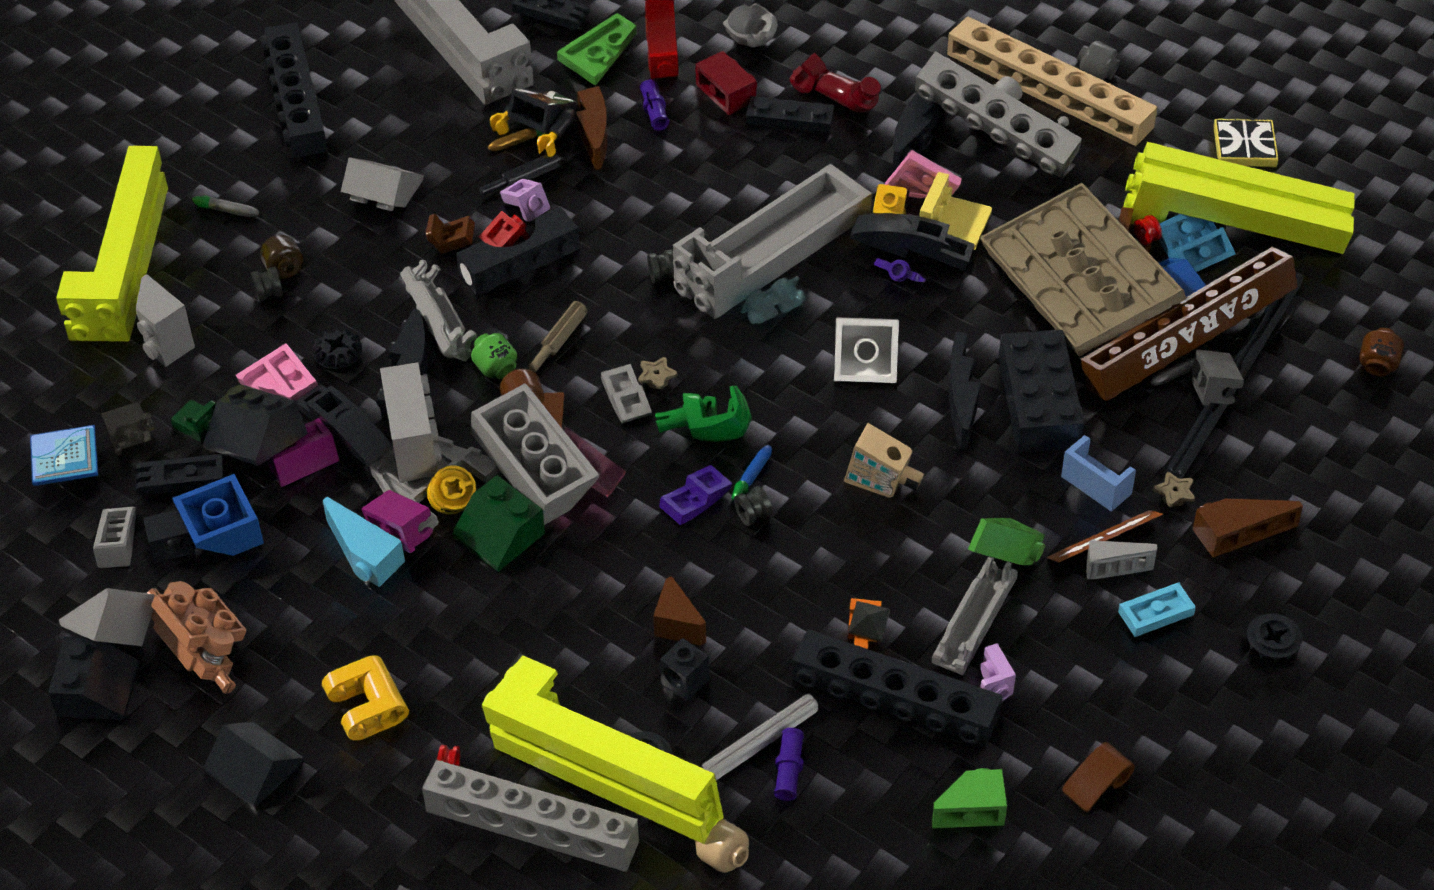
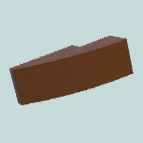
(592, 124)

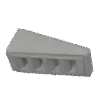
(115, 541)
(1118, 558)

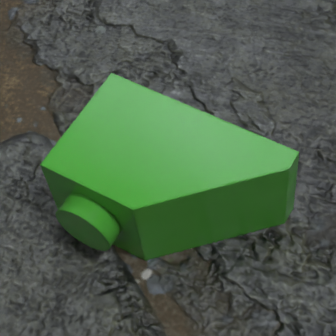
(972, 801)

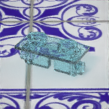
(762, 304)

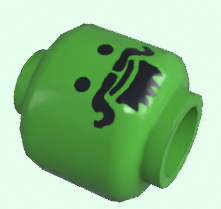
(494, 355)

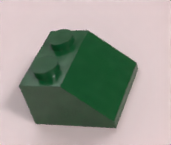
(499, 523)

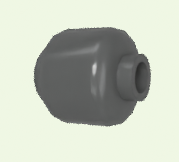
(1099, 60)

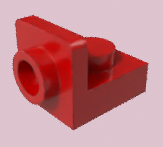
(504, 231)

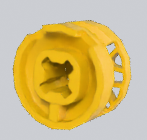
(451, 489)

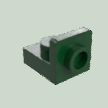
(194, 419)

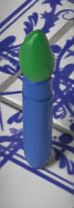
(752, 471)

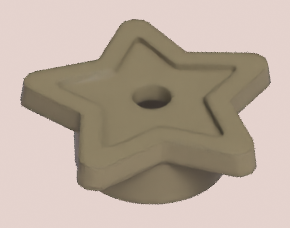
(656, 381)
(1172, 497)

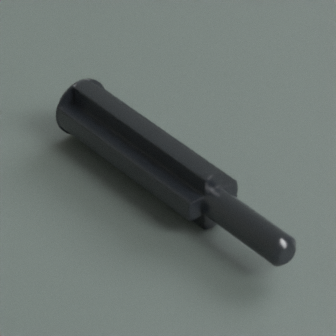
(526, 171)

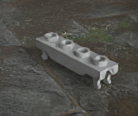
(438, 312)
(974, 616)

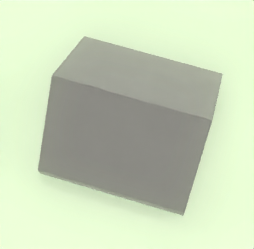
(112, 617)

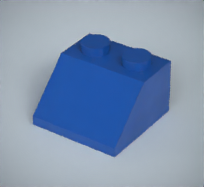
(220, 517)

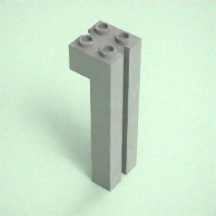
(484, 60)
(768, 241)

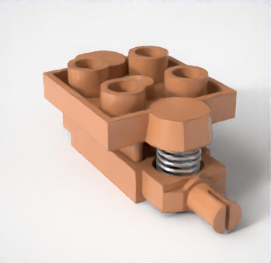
(198, 630)

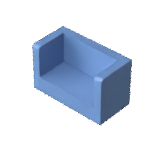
(1094, 477)

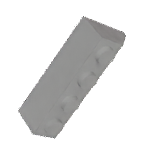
(533, 451)

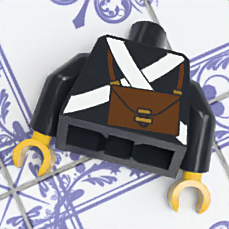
(540, 110)

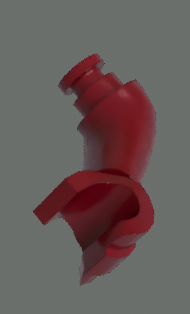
(854, 95)

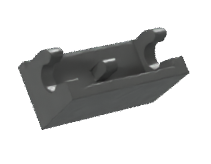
(1214, 373)

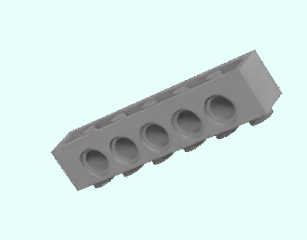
(991, 100)
(531, 815)

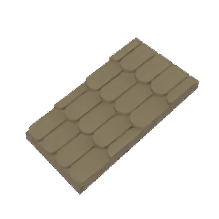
(1082, 269)

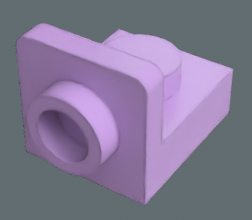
(528, 197)
(997, 672)

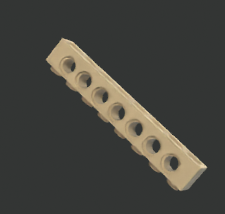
(1053, 81)

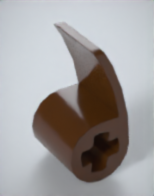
(1096, 774)

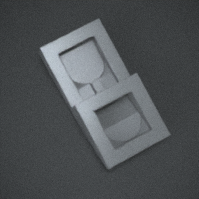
(625, 393)

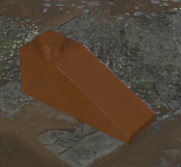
(1240, 522)

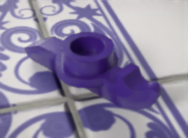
(899, 270)

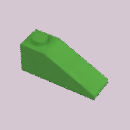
(1008, 541)

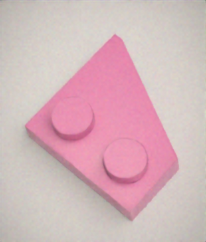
(918, 174)
(279, 374)

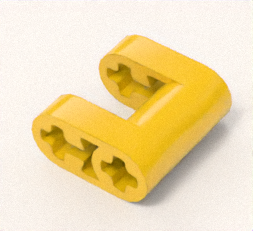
(385, 702)

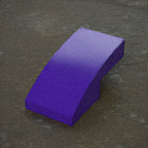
(698, 494)

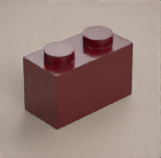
(725, 82)

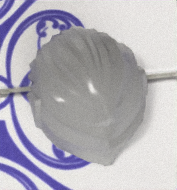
(751, 25)

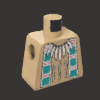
(881, 464)

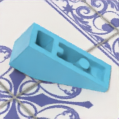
(368, 548)

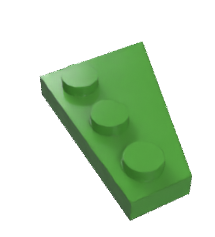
(598, 48)

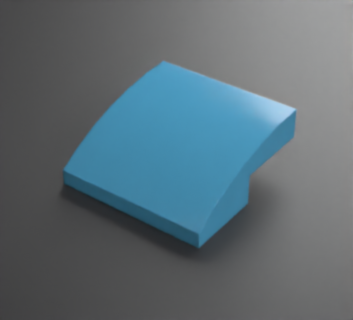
(1195, 240)

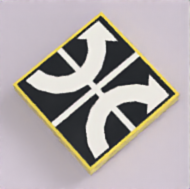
(1246, 142)

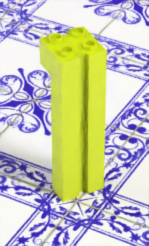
(1239, 198)
(105, 300)
(608, 763)

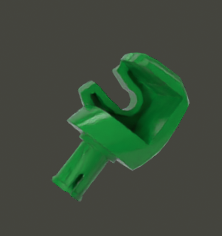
(702, 417)

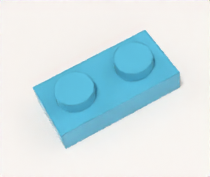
(1156, 609)

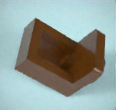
(451, 235)

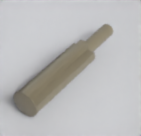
(560, 333)

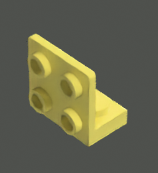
(965, 218)

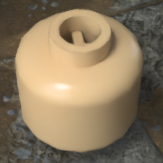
(724, 847)

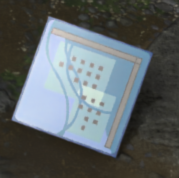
(63, 455)

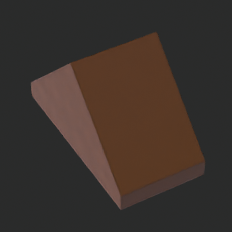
(677, 616)

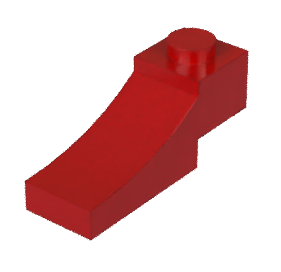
(661, 38)

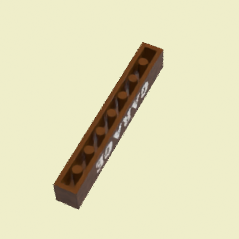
(1189, 323)

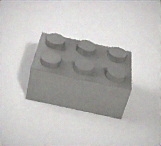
(410, 423)

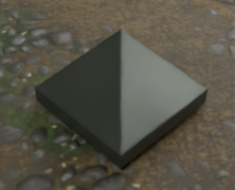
(869, 621)

